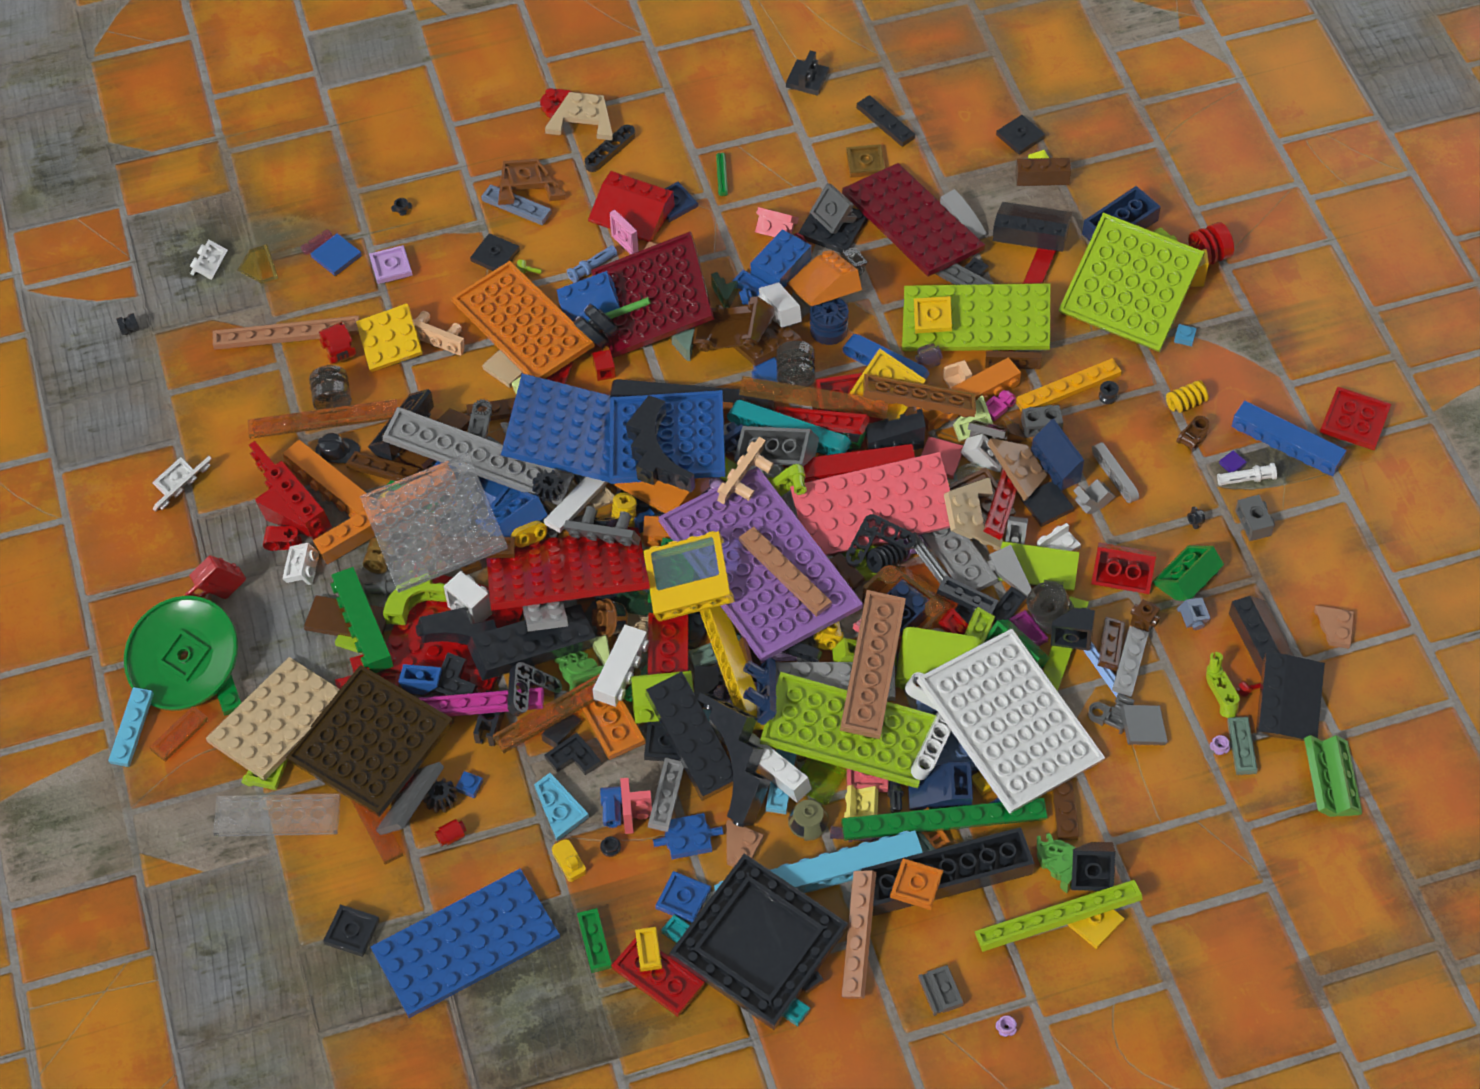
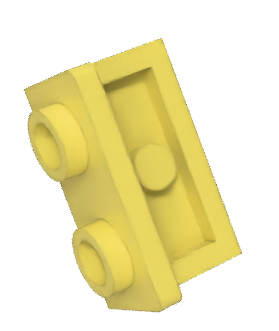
(861, 801)

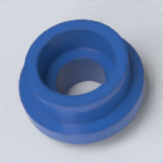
(745, 296)

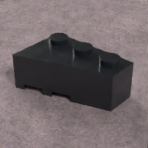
(897, 432)

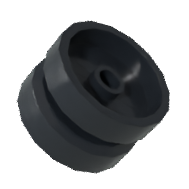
(598, 323)

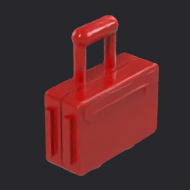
(216, 578)

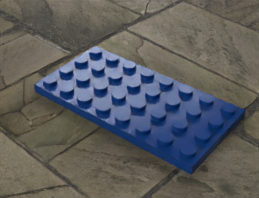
(464, 942)

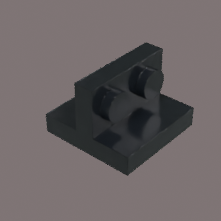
(807, 75)

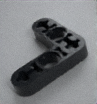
(873, 532)
(522, 675)

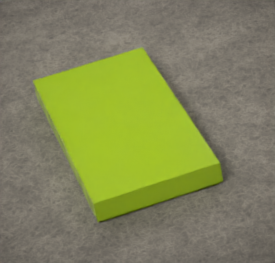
(1046, 564)

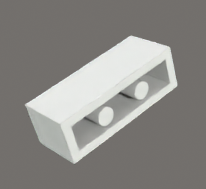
(786, 308)

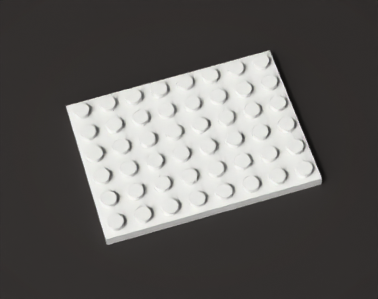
(1010, 720)

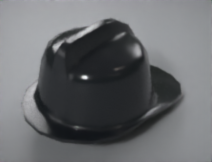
(335, 448)

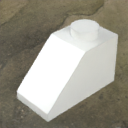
(979, 452)

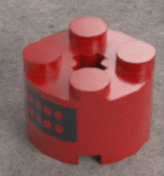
(337, 342)

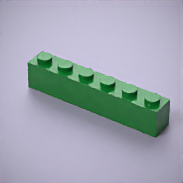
(362, 621)

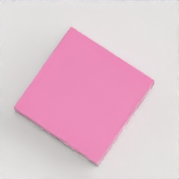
(623, 232)

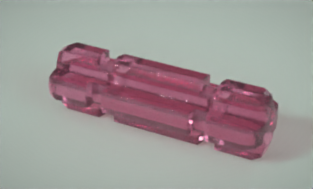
(316, 242)

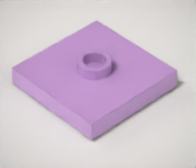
(390, 264)

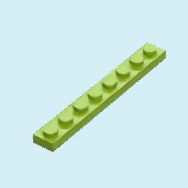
(1058, 915)

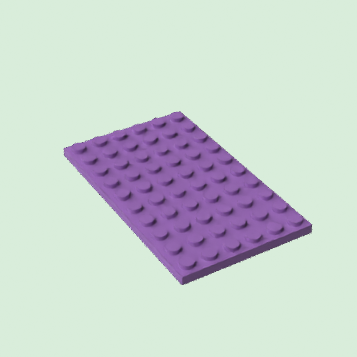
(763, 607)

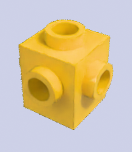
(829, 637)

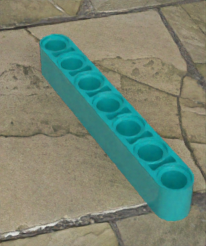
(756, 416)

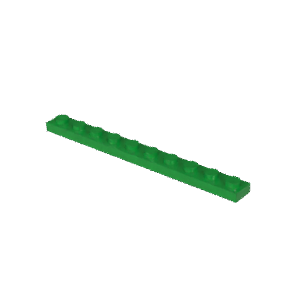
(940, 819)

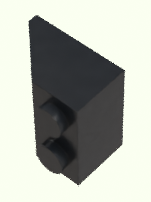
(1073, 629)
(1093, 866)

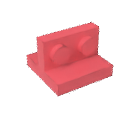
(772, 222)
(634, 805)

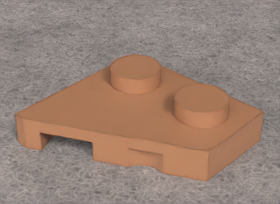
(1336, 625)
(741, 841)

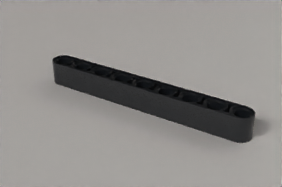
(625, 388)

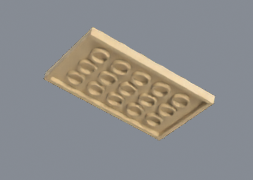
(273, 718)

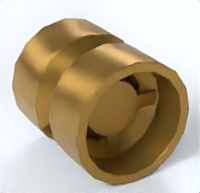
(374, 559)

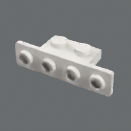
(175, 477)

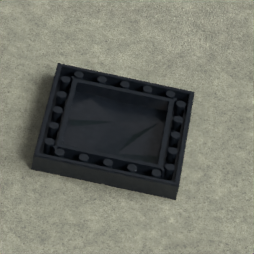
(759, 941)

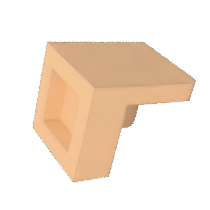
(956, 373)

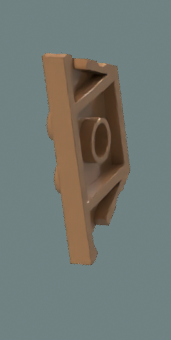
(1019, 465)

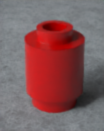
(450, 832)

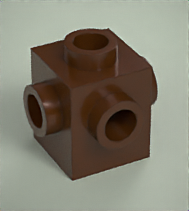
(1145, 615)

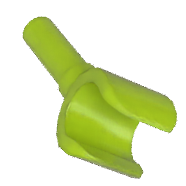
(521, 265)

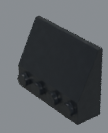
(1031, 226)
(1289, 697)

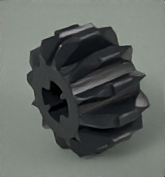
(548, 485)
(447, 792)

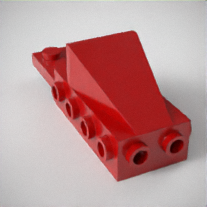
(287, 499)

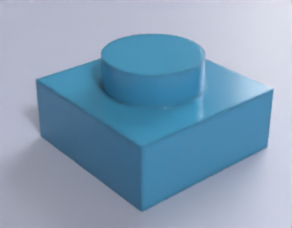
(1185, 335)

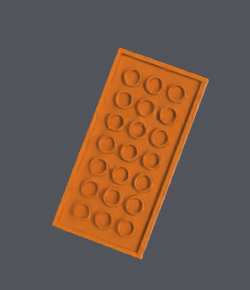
(522, 321)

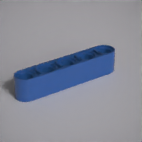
(864, 350)

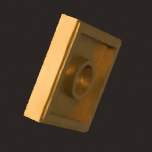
(865, 160)

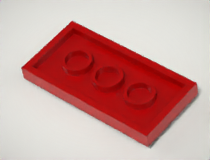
(667, 645)
(670, 986)

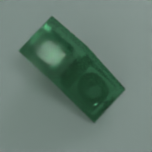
(635, 602)

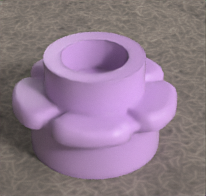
(1220, 740)
(1006, 1020)

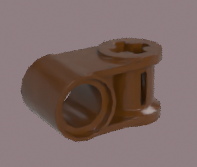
(1192, 435)

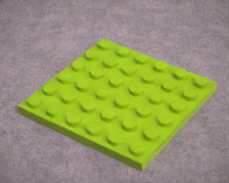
(1131, 282)

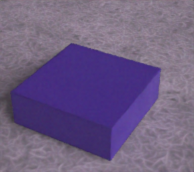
(1232, 462)

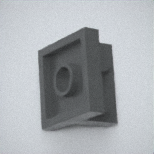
(833, 209)

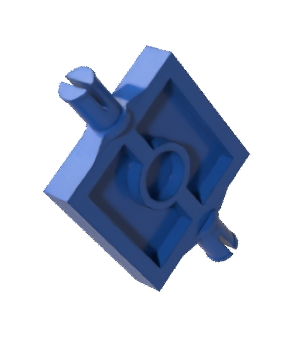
(688, 836)

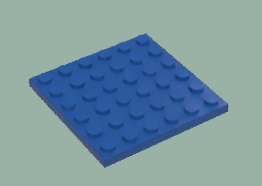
(560, 428)
(688, 434)

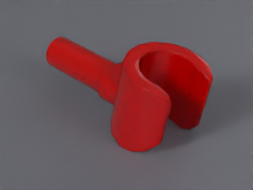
(1244, 689)

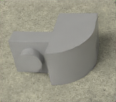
(1093, 497)

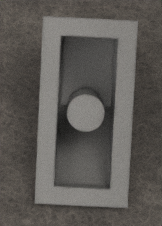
(1016, 530)

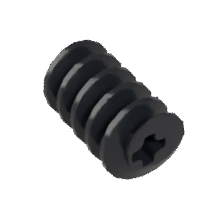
(884, 556)

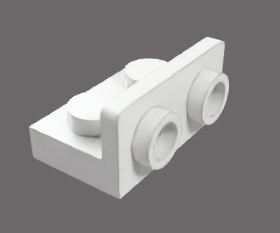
(209, 259)
(1060, 539)
(301, 563)

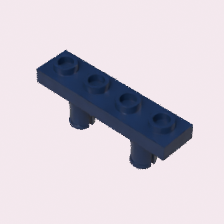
(765, 696)

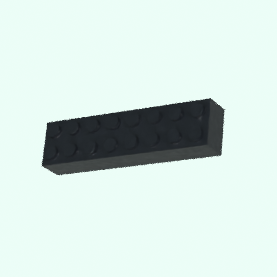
(964, 867)

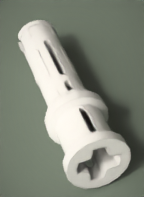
(1256, 473)

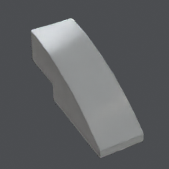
(961, 210)

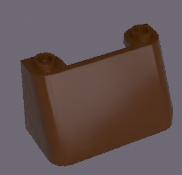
(734, 326)

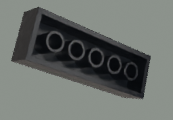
(504, 647)
(691, 735)

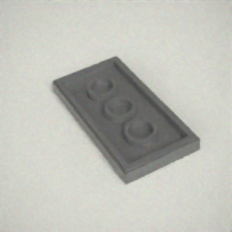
(410, 798)

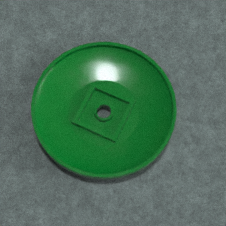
(168, 631)

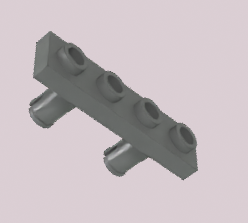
(608, 534)

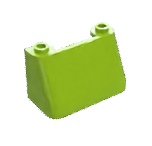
(927, 649)

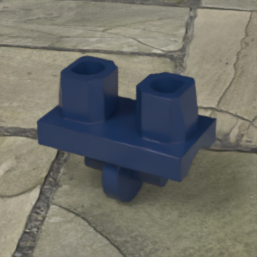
(731, 439)

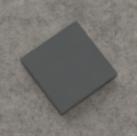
(1143, 725)

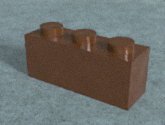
(1043, 171)

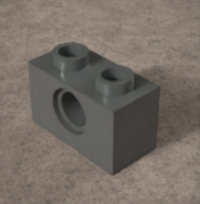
(1254, 527)

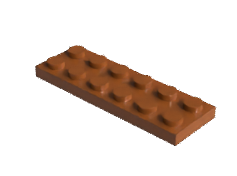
(919, 395)

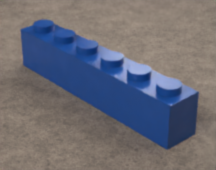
(1288, 438)

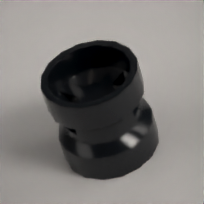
(127, 324)

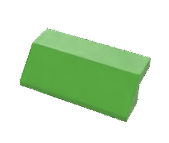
(1333, 776)

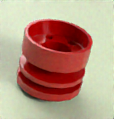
(1215, 239)

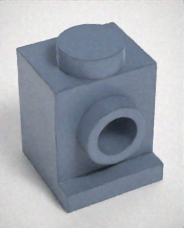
(1194, 613)

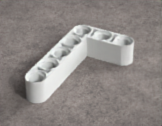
(931, 741)

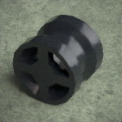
(1108, 392)

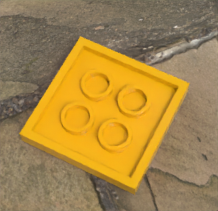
(389, 337)
(887, 366)

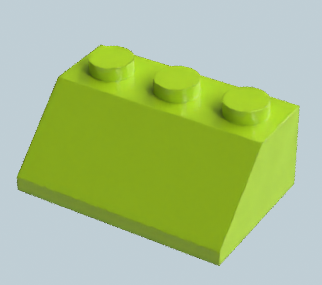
(641, 707)

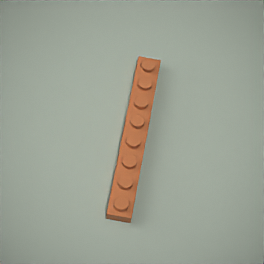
(278, 332)

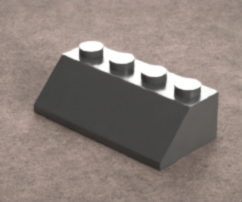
(782, 445)

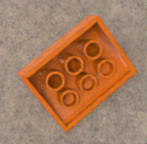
(825, 279)
(662, 495)

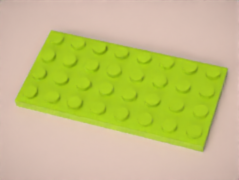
(984, 317)
(810, 727)

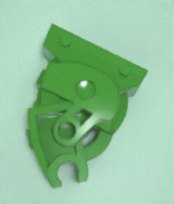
(578, 668)
(1057, 858)

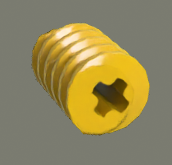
(1187, 396)
(624, 503)

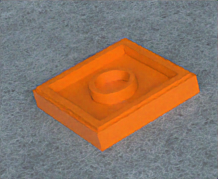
(916, 884)

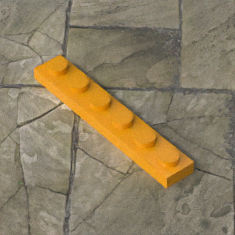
(1069, 385)

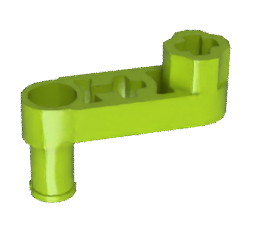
(789, 477)
(1225, 693)

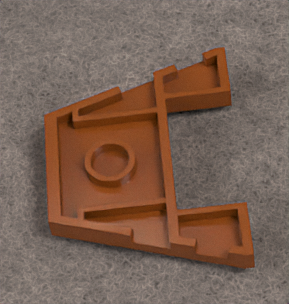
(526, 175)

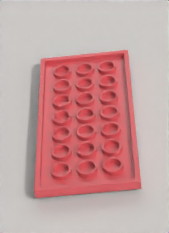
(901, 492)

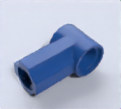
(611, 800)

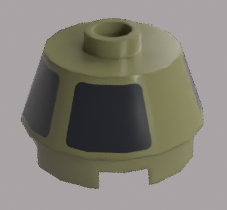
(808, 820)

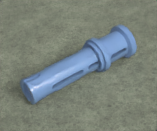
(585, 267)

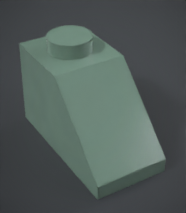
(683, 343)

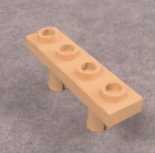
(443, 339)
(735, 476)

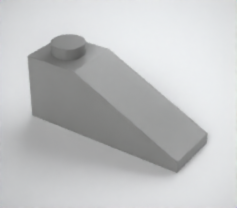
(1009, 569)

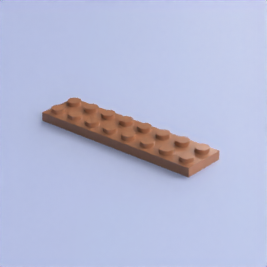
(872, 664)

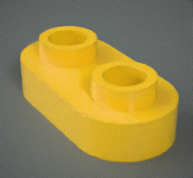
(531, 532)

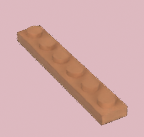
(785, 571)
(858, 935)

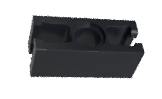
(491, 725)

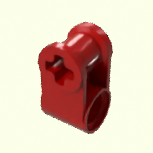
(280, 537)

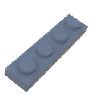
(521, 206)

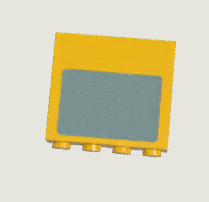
(688, 576)

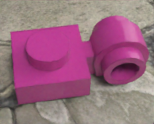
(999, 405)

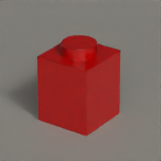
(603, 365)

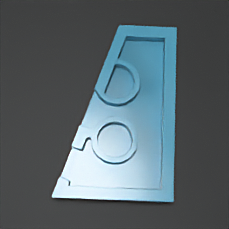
(559, 806)

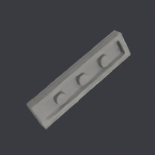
(1130, 661)
(666, 795)

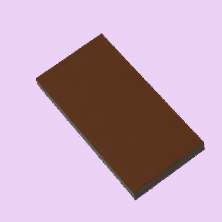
(451, 418)
(328, 619)

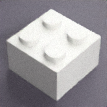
(464, 592)

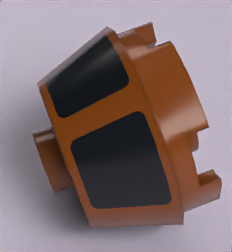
(609, 617)

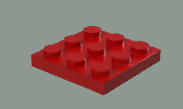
(1355, 418)

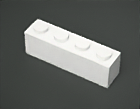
(620, 665)

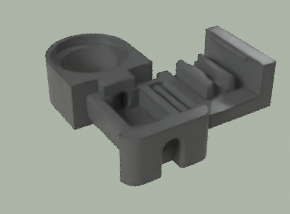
(1112, 717)

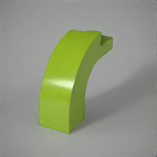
(399, 604)

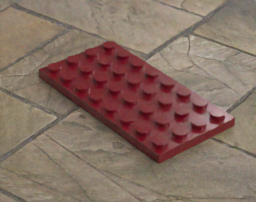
(913, 219)

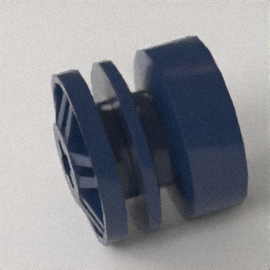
(829, 321)

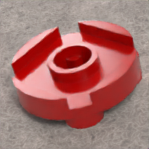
(549, 99)

